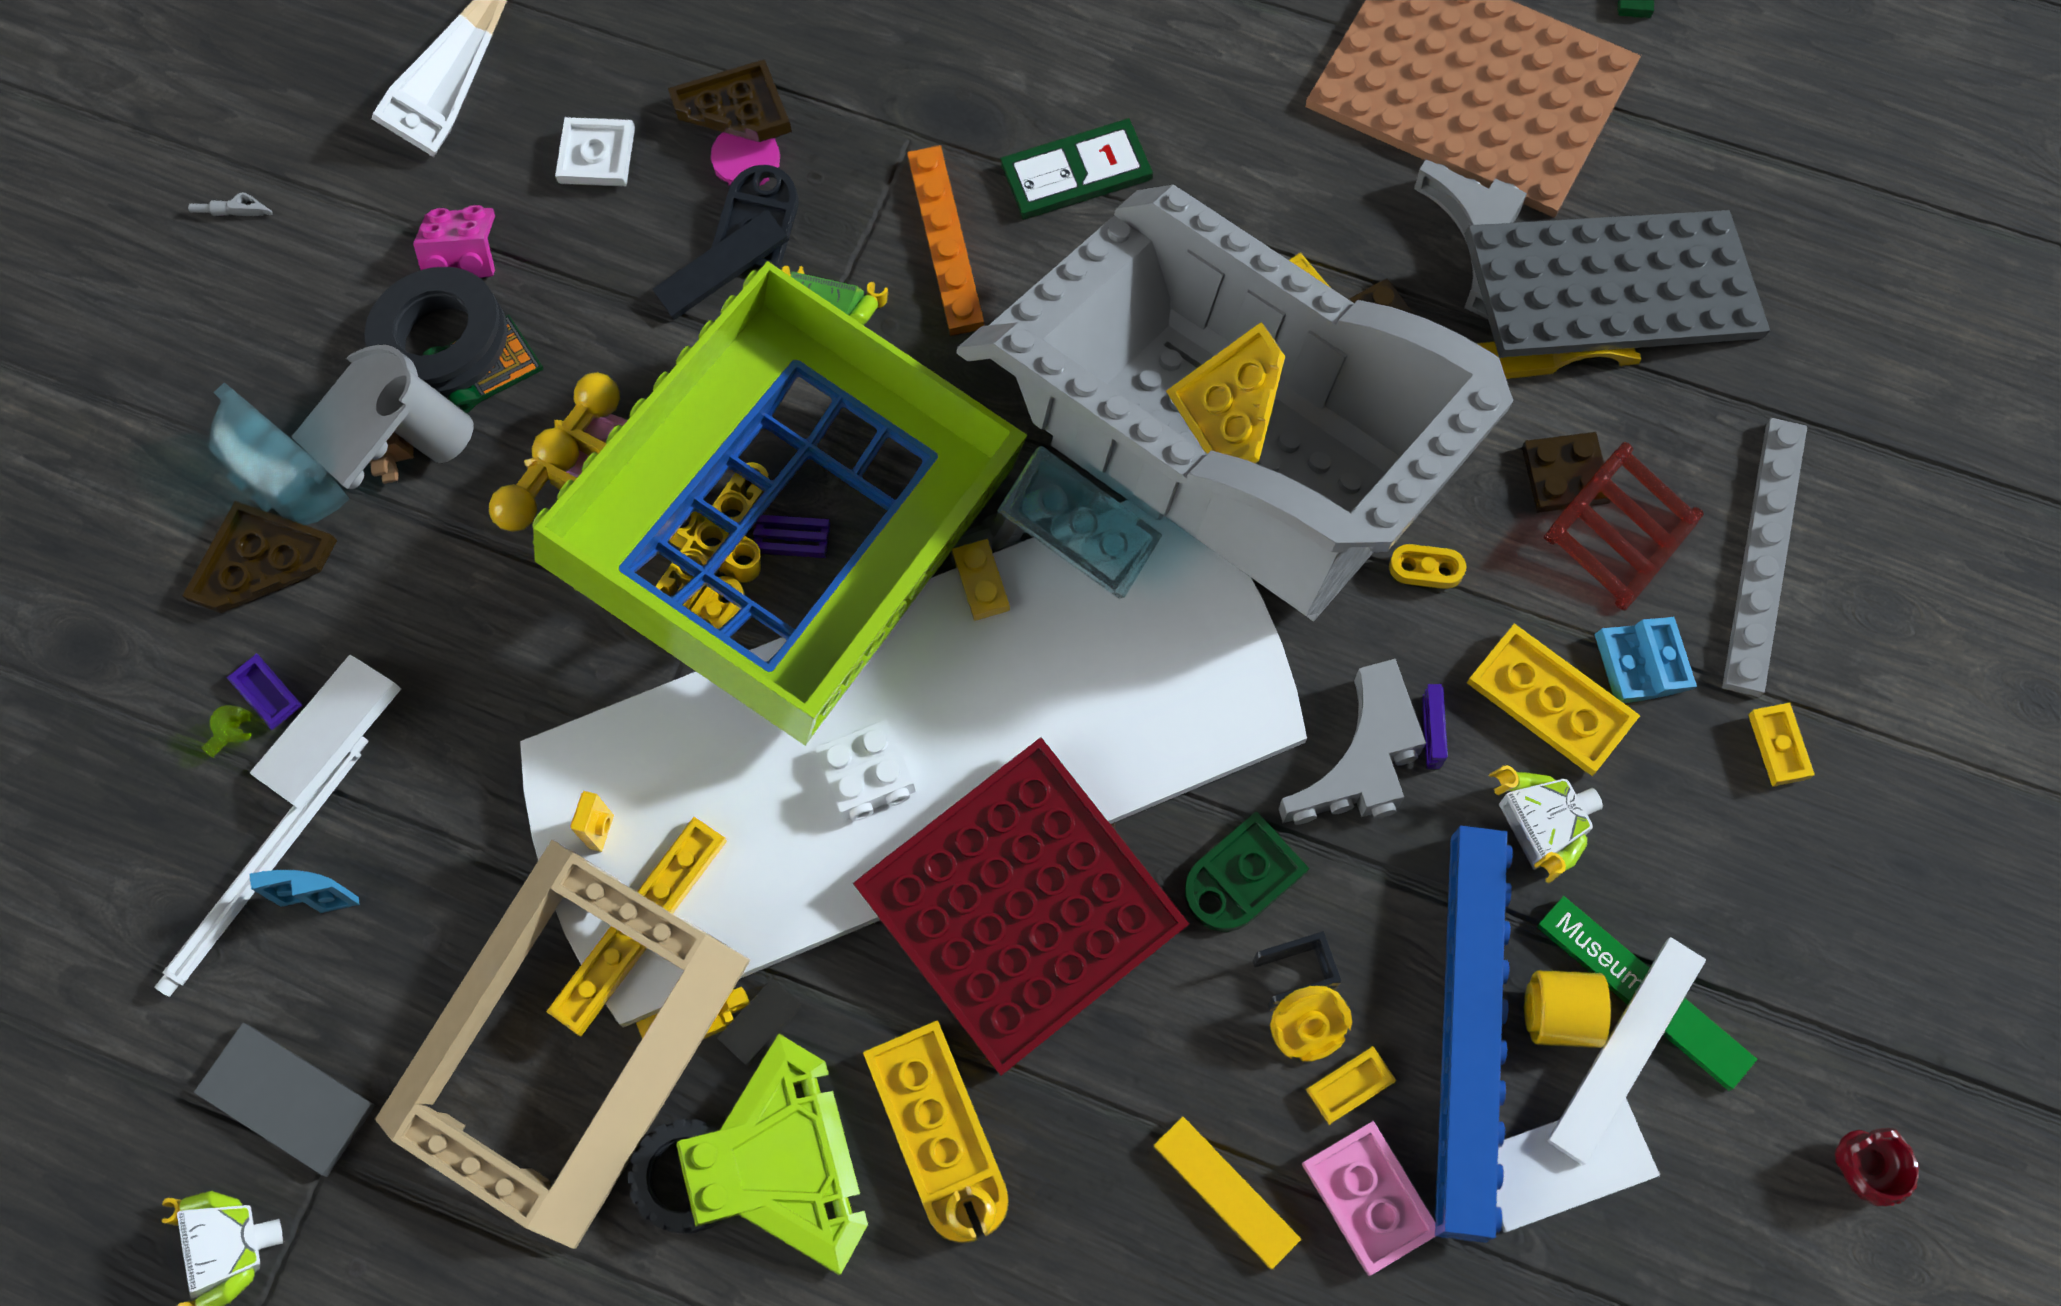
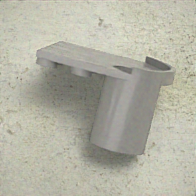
(372, 401)

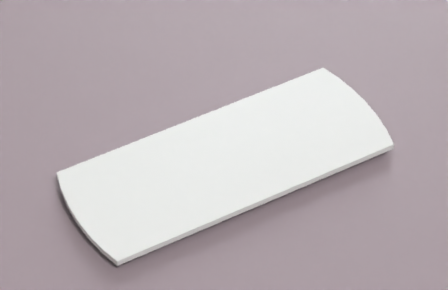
(1124, 691)

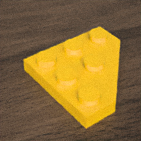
(1232, 395)

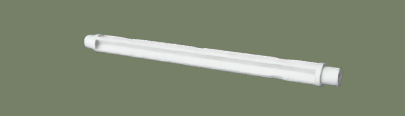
(240, 890)

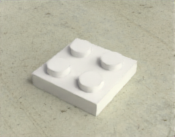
(595, 151)

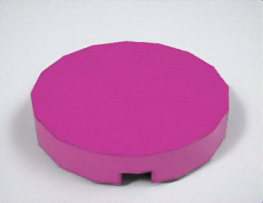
(735, 154)

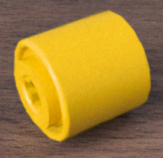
(1567, 1008)

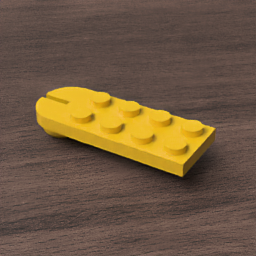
(939, 1132)

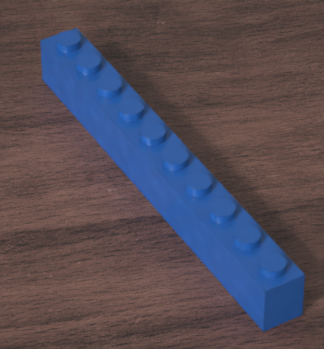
(1472, 1037)

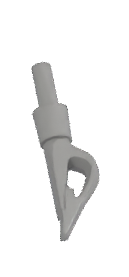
(234, 207)

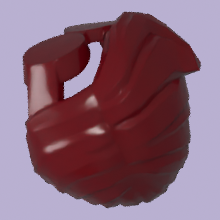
(1876, 1167)

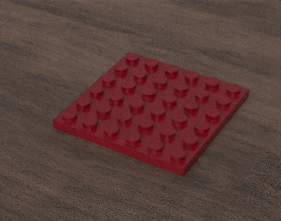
(1020, 905)

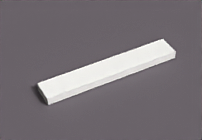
(1626, 1051)

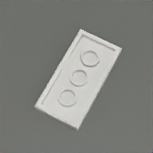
(325, 731)
(1547, 1181)

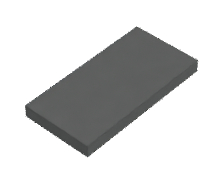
(285, 1099)

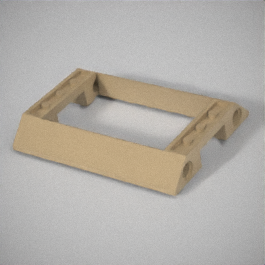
(524, 1195)

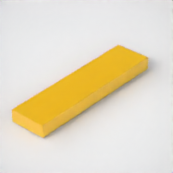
(1227, 1193)

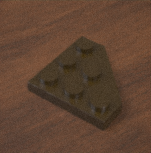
(734, 102)
(255, 557)

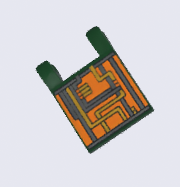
(513, 366)

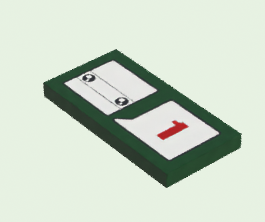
(1076, 168)

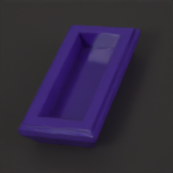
(264, 691)

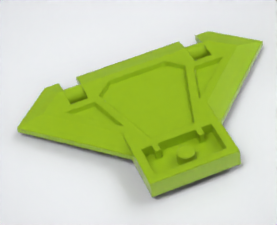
(780, 1161)

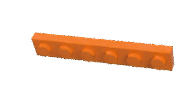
(945, 240)

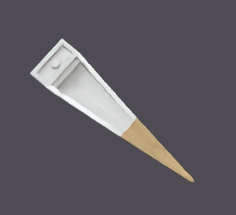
(432, 90)

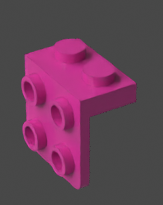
(456, 240)

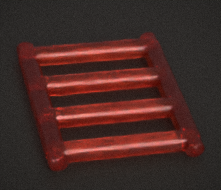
(1580, 508)

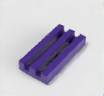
(794, 523)
(1434, 726)

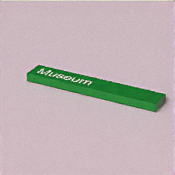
(1689, 1027)

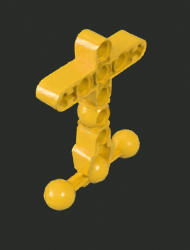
(556, 453)

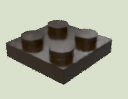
(1562, 468)

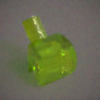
(225, 727)

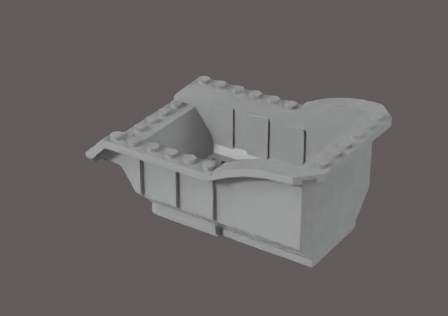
(1361, 422)

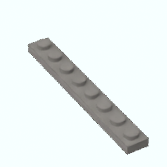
(1764, 558)

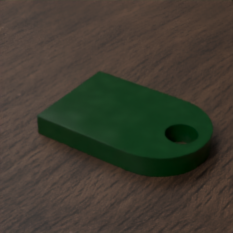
(1244, 873)

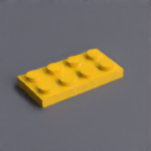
(1553, 699)

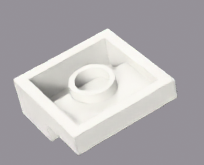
(865, 771)

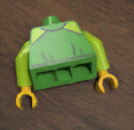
(843, 296)

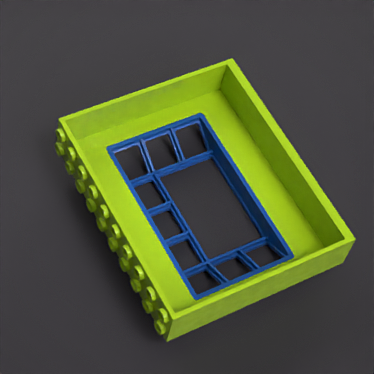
(694, 432)

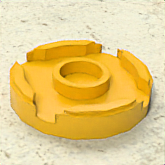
(1311, 1023)

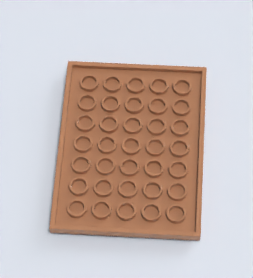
(1477, 89)

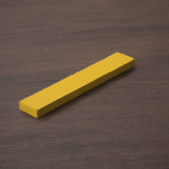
(617, 952)

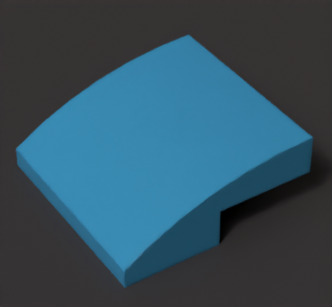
(1645, 660)
(295, 886)

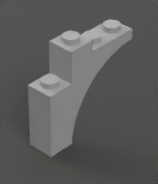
(1468, 205)
(1365, 775)

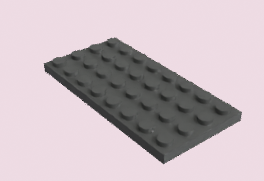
(1615, 283)

